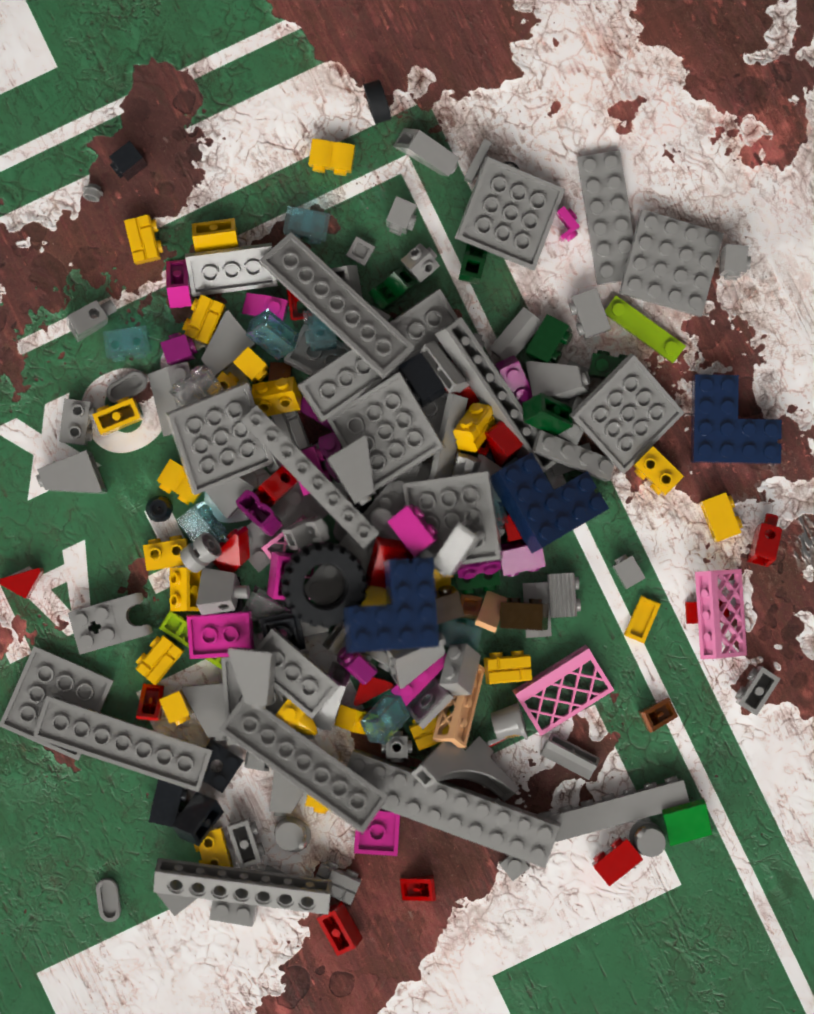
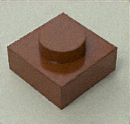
(471, 605)

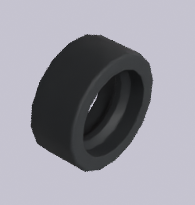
(377, 101)

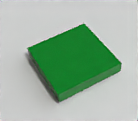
(687, 822)

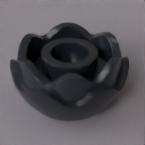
(165, 512)

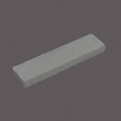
(444, 459)

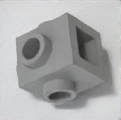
(420, 262)
(406, 747)

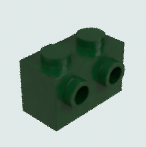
(549, 340)
(603, 364)
(547, 414)
(481, 580)

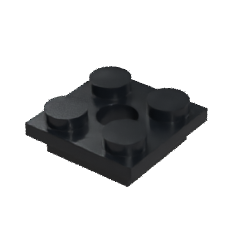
(288, 622)
(231, 764)

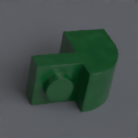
(472, 265)
(392, 288)

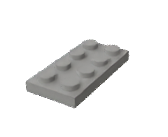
(228, 270)
(298, 675)

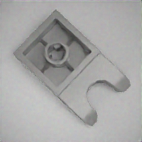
(114, 623)

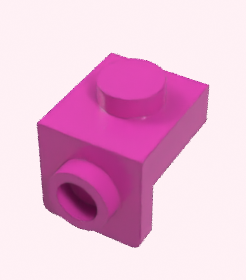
(568, 218)

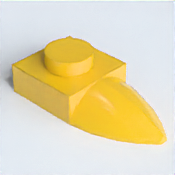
(296, 718)

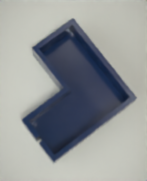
(718, 432)
(540, 510)
(408, 617)

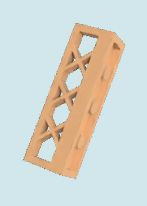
(462, 716)

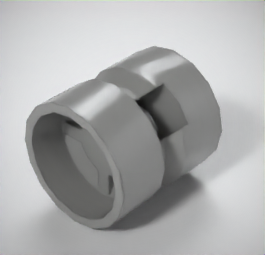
(200, 552)

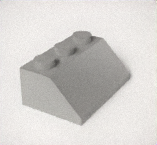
(161, 383)

